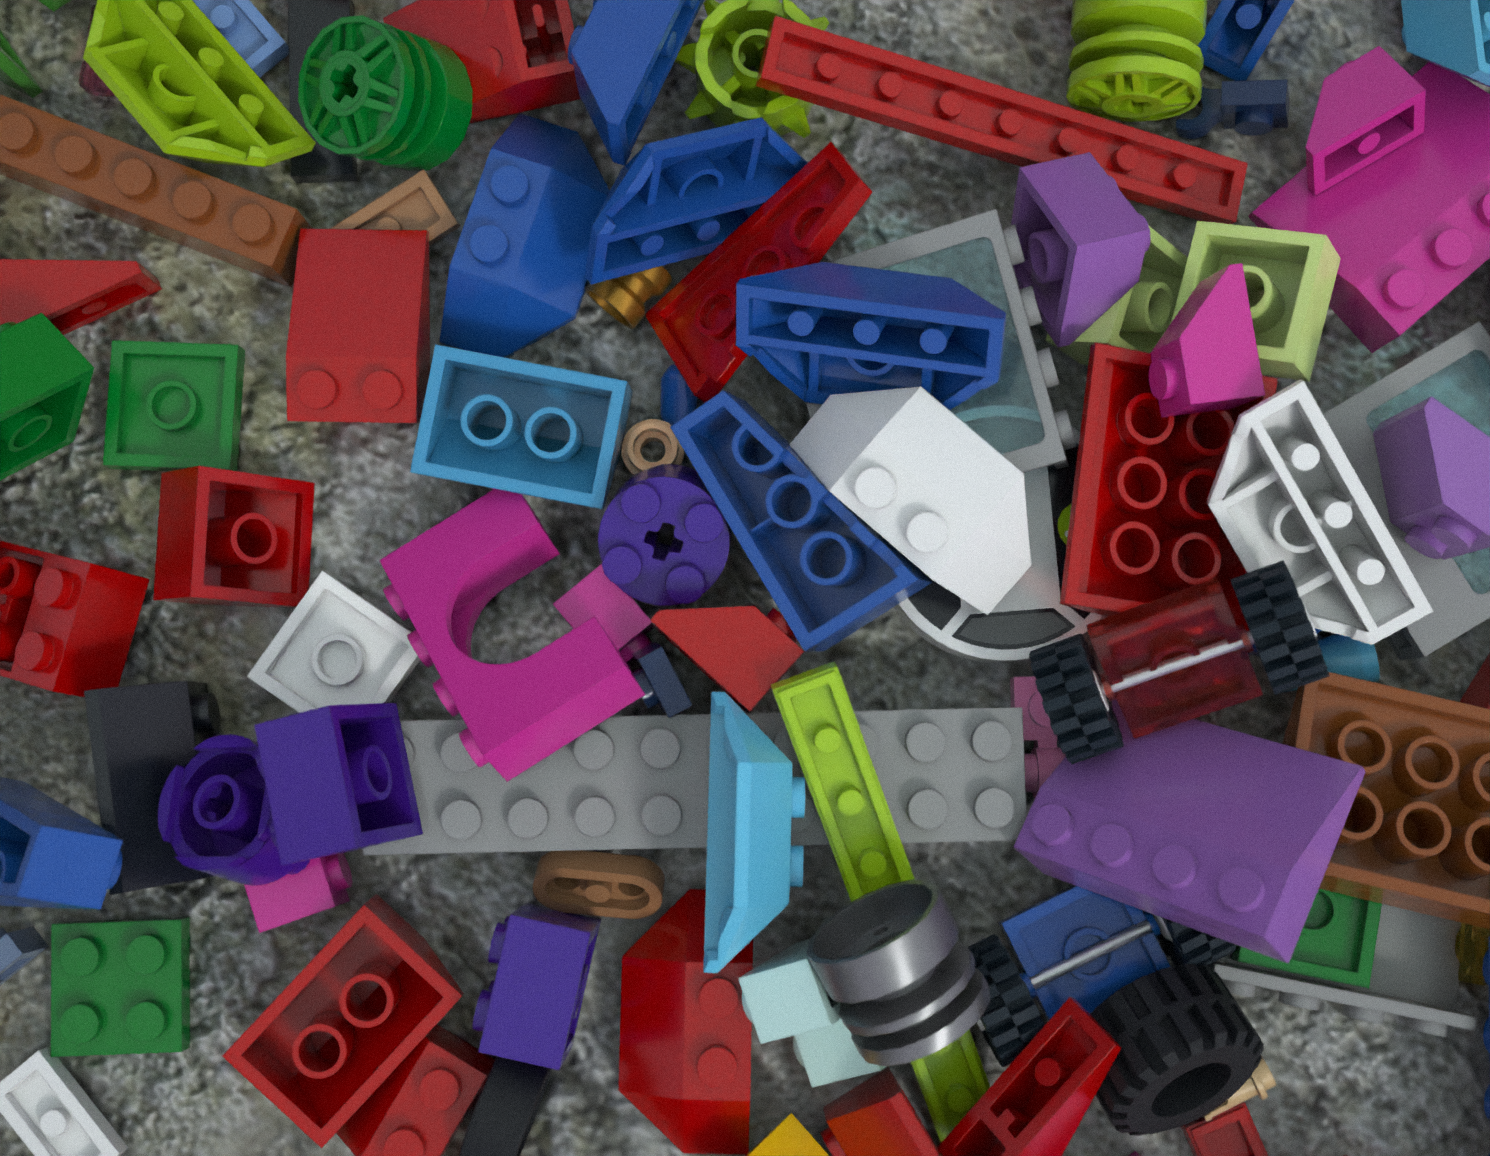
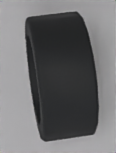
(505, 1109)

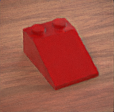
(359, 326)

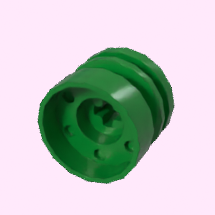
(384, 94)

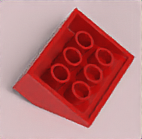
(1143, 493)

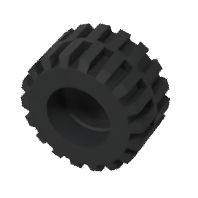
(1179, 1052)

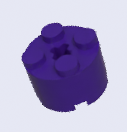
(630, 538)
(221, 813)

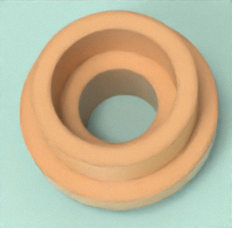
(646, 432)

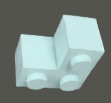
(789, 1000)

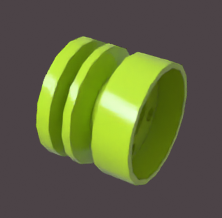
(1136, 58)

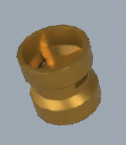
(626, 295)

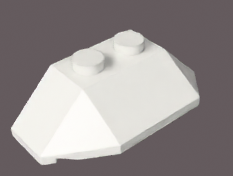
(924, 487)
(1298, 500)

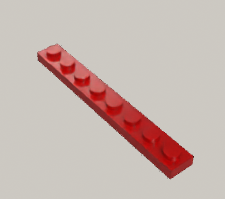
(994, 119)

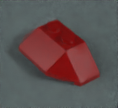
(686, 1035)

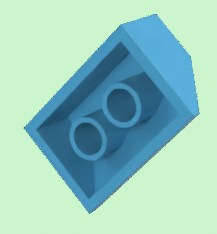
(521, 427)

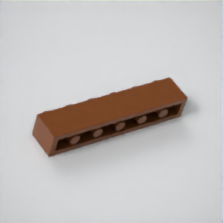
(149, 191)

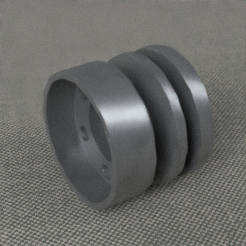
(899, 973)

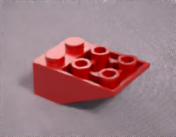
(508, 46)
(65, 620)

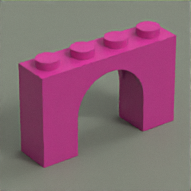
(515, 708)

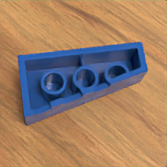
(805, 544)
(52, 852)

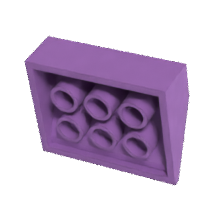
(1197, 829)

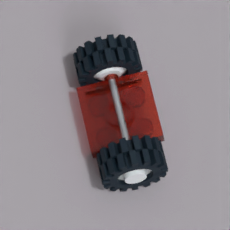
(1176, 660)

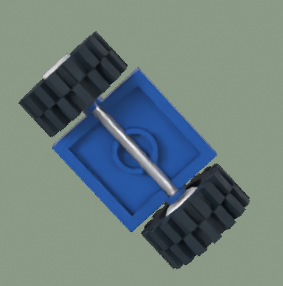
(1079, 950)

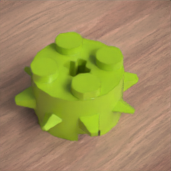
(728, 45)

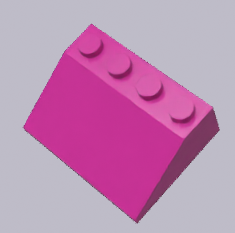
(1406, 221)

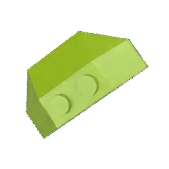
(189, 85)

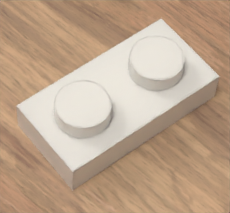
(54, 1111)

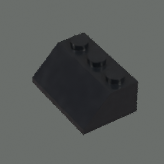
(135, 745)

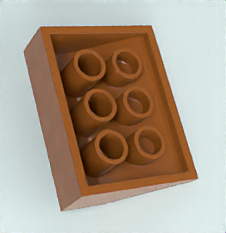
(1424, 799)

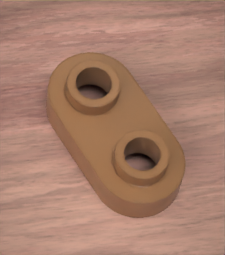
(599, 884)

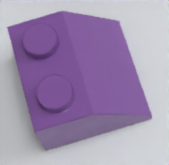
(1077, 242)
(1436, 479)

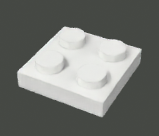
(335, 651)

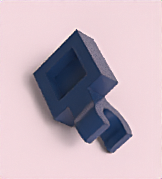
(1245, 106)
(659, 681)

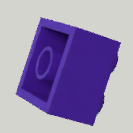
(336, 780)
(538, 985)

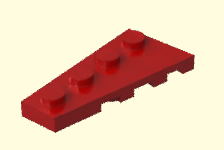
(786, 232)

